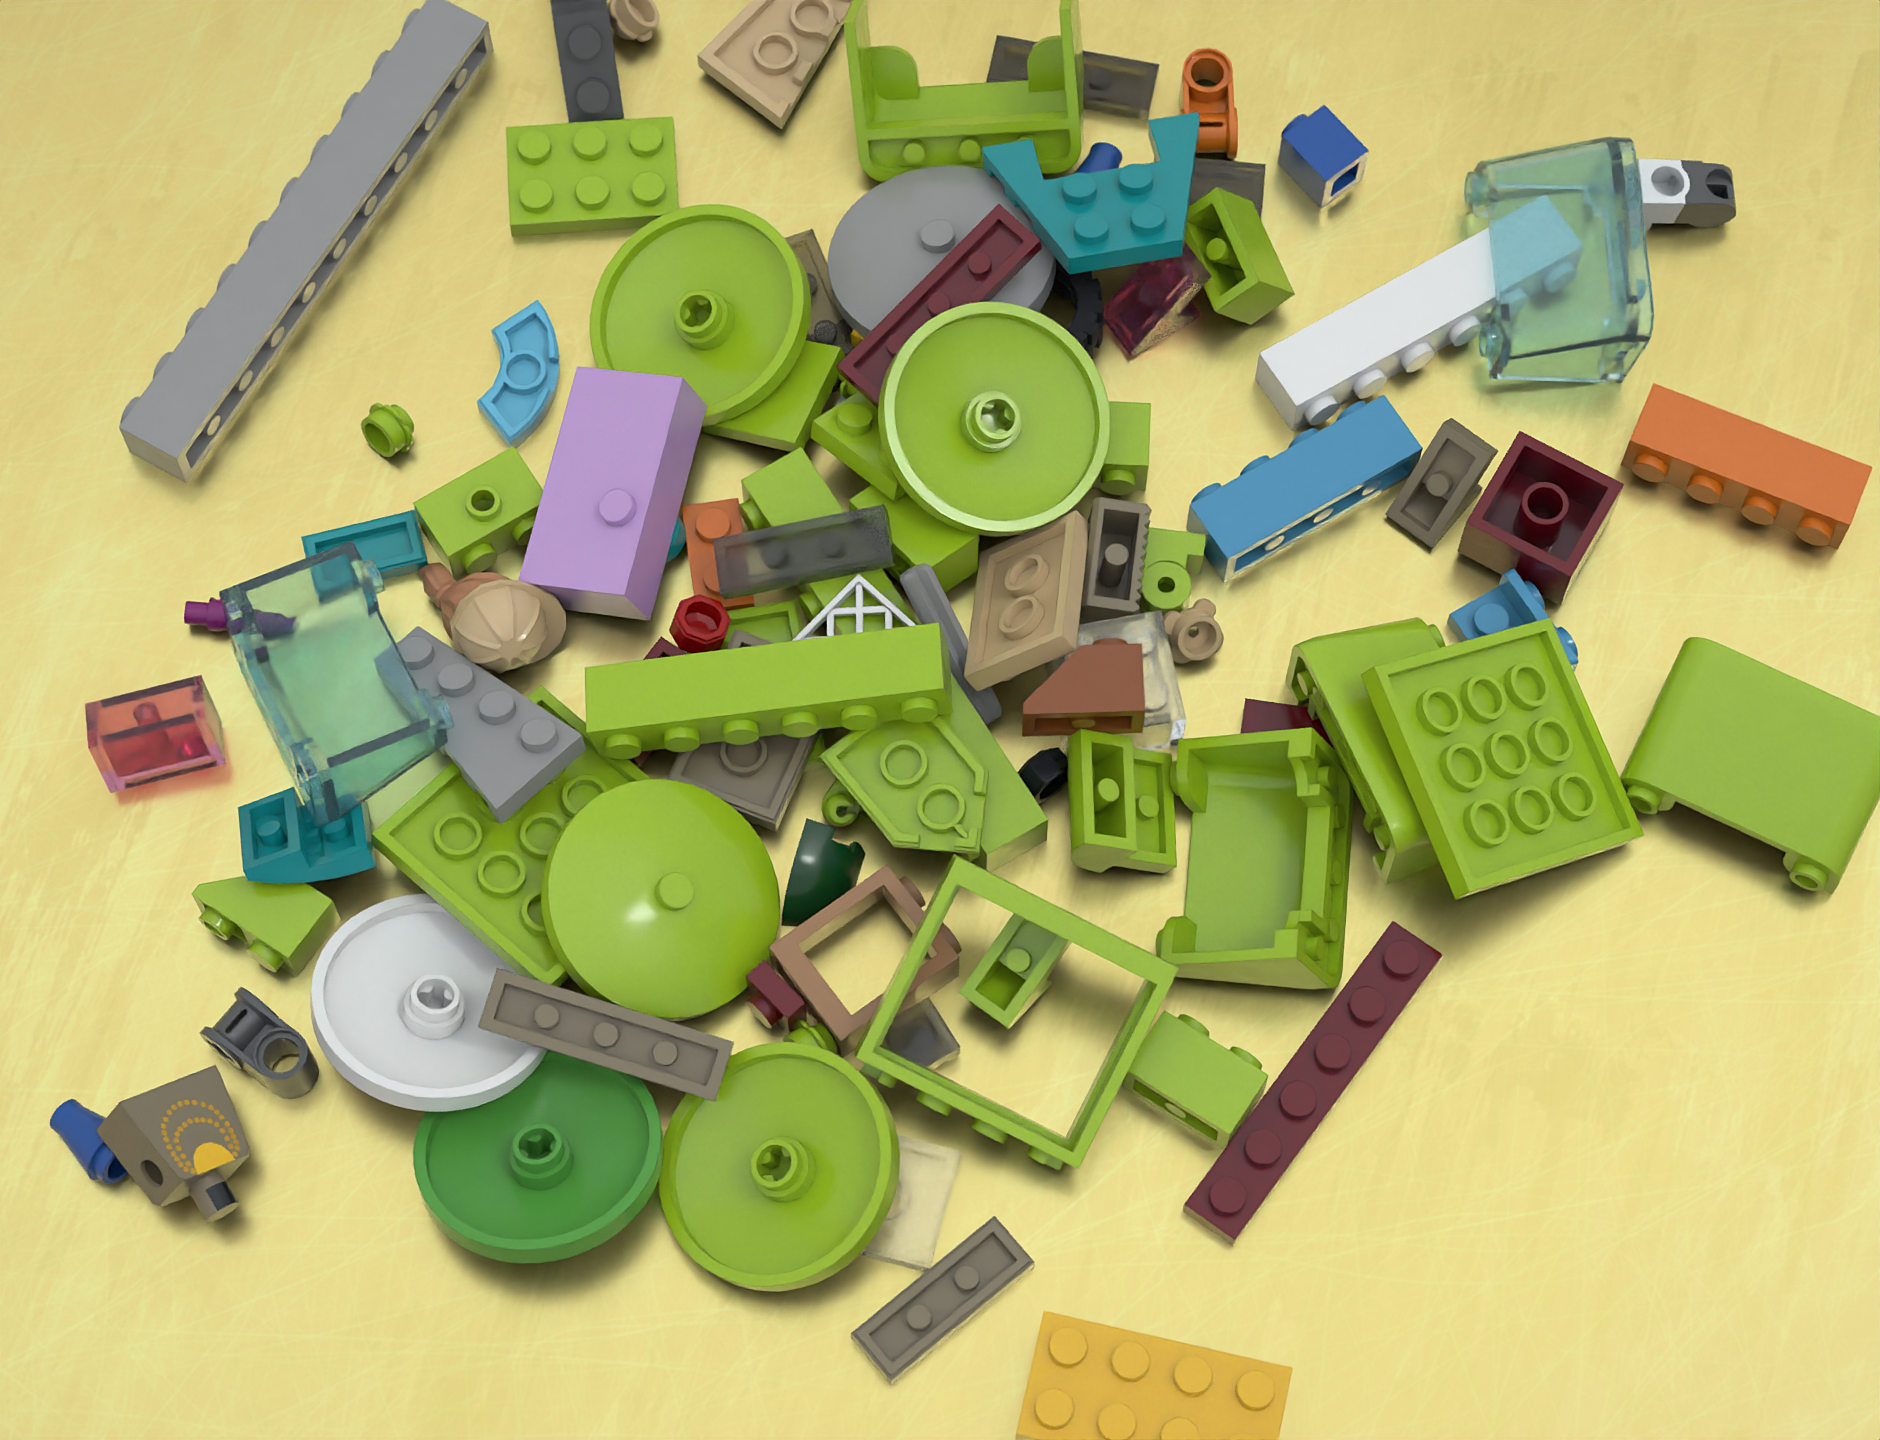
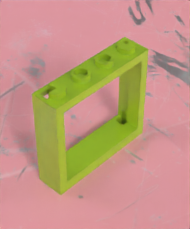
(991, 1117)

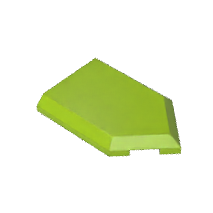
(915, 783)

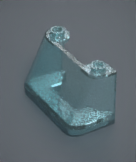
(1565, 262)
(331, 679)

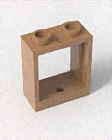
(821, 1002)

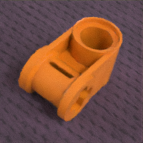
(1214, 103)

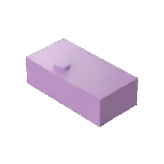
(614, 491)

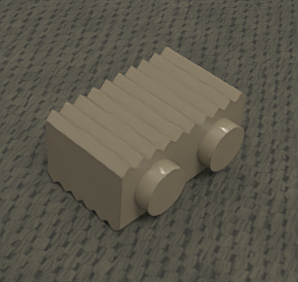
(1114, 559)

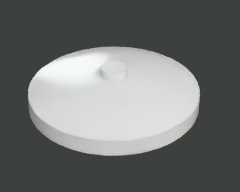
(403, 1009)

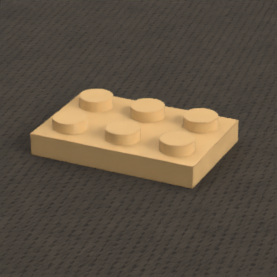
(1027, 601)

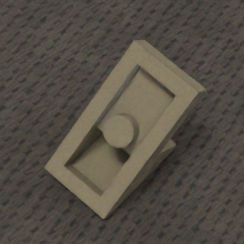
(1442, 483)

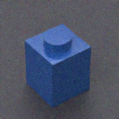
(1322, 155)

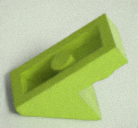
(1014, 970)

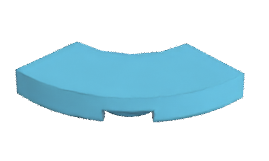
(525, 377)

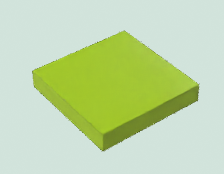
(788, 412)

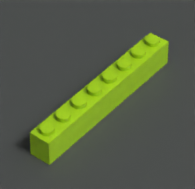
(795, 492)

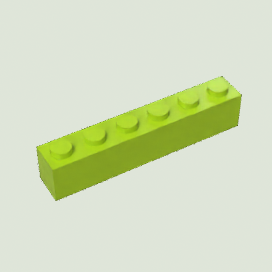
(768, 691)

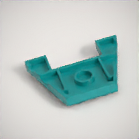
(1111, 213)

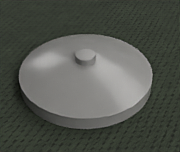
(907, 229)

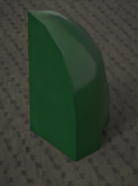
(819, 873)

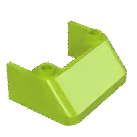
(947, 125)

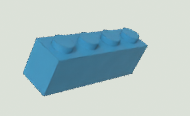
(1303, 486)

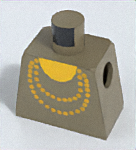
(180, 1142)

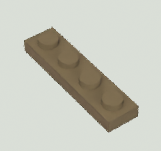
(606, 1034)

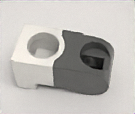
(1686, 192)

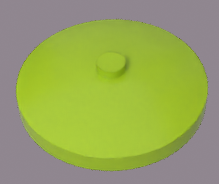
(705, 301)
(994, 419)
(660, 899)
(781, 1169)

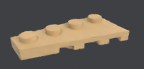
(773, 51)

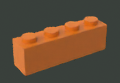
(1746, 467)

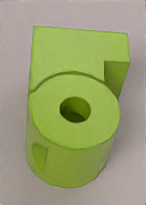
(1166, 569)

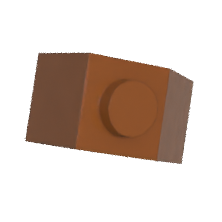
(1092, 690)

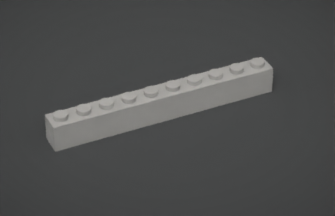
(305, 238)

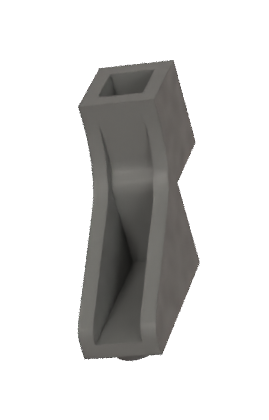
(587, 60)

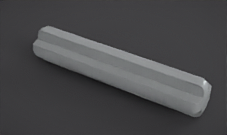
(933, 607)

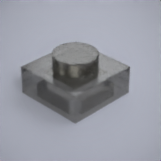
(922, 1036)

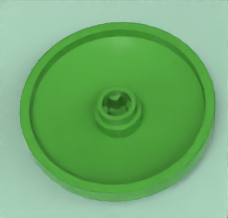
(543, 1165)

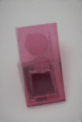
(1156, 301)

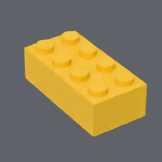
(1139, 1386)

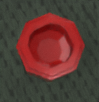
(700, 624)

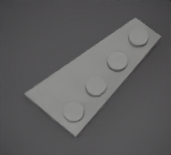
(498, 736)

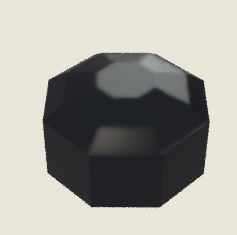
(1045, 773)

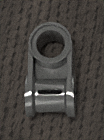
(255, 1039)

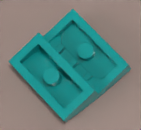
(287, 847)

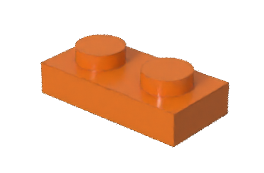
(702, 525)

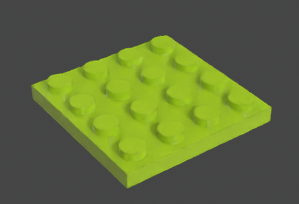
(1502, 756)
(491, 870)

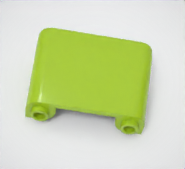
(1329, 677)
(1760, 759)
(1263, 860)

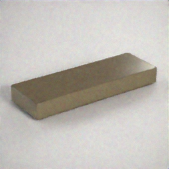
(942, 1300)

